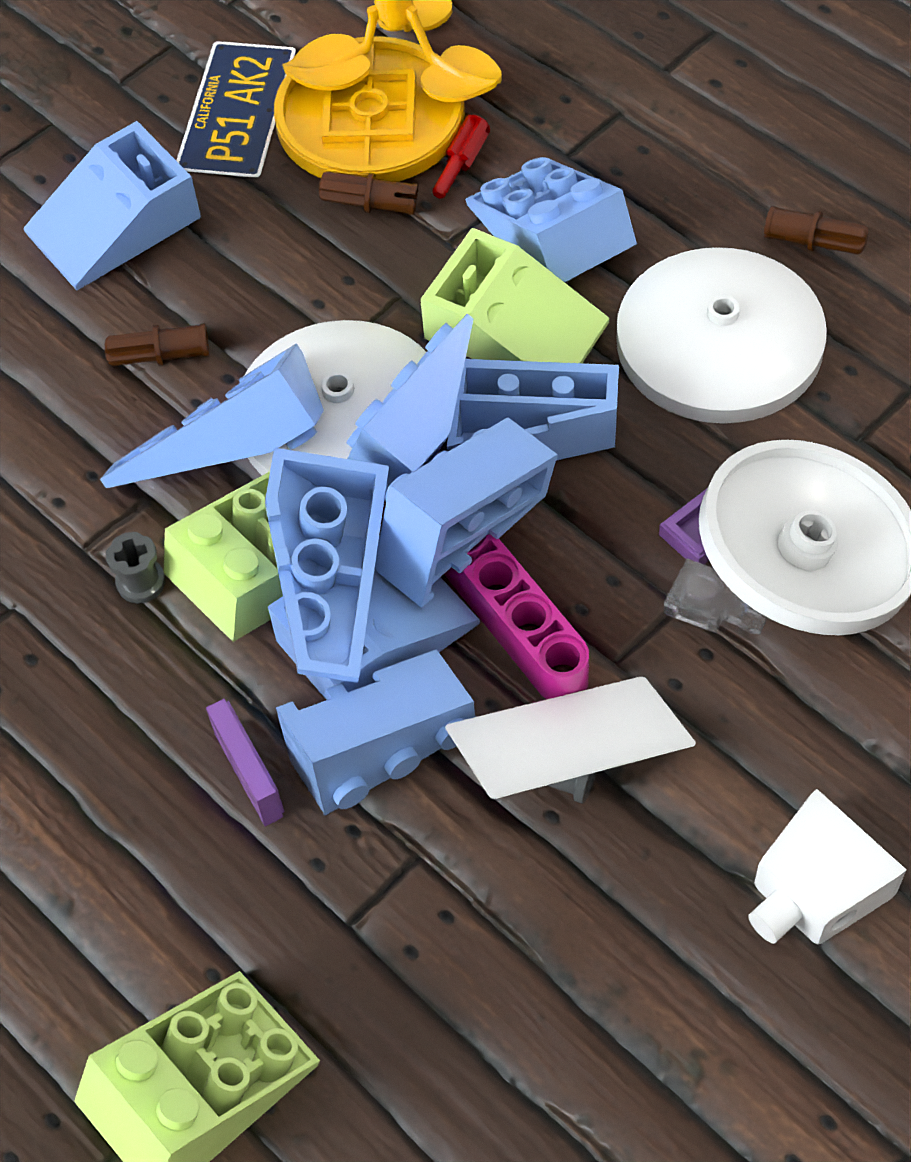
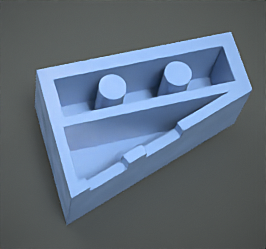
(557, 403)
(456, 502)
(375, 730)

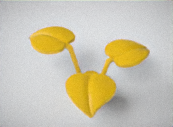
(340, 61)

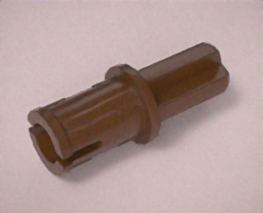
(368, 192)
(815, 231)
(157, 345)

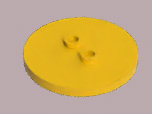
(371, 127)

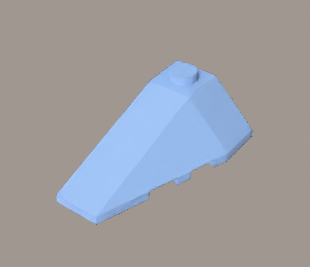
(261, 413)
(325, 548)

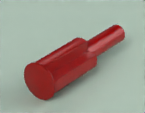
(462, 152)

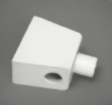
(822, 875)

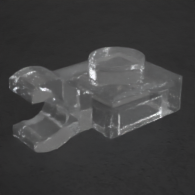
(706, 601)

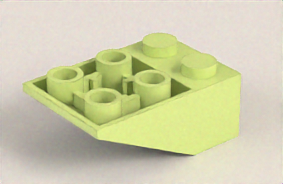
(515, 305)
(227, 559)
(193, 1076)

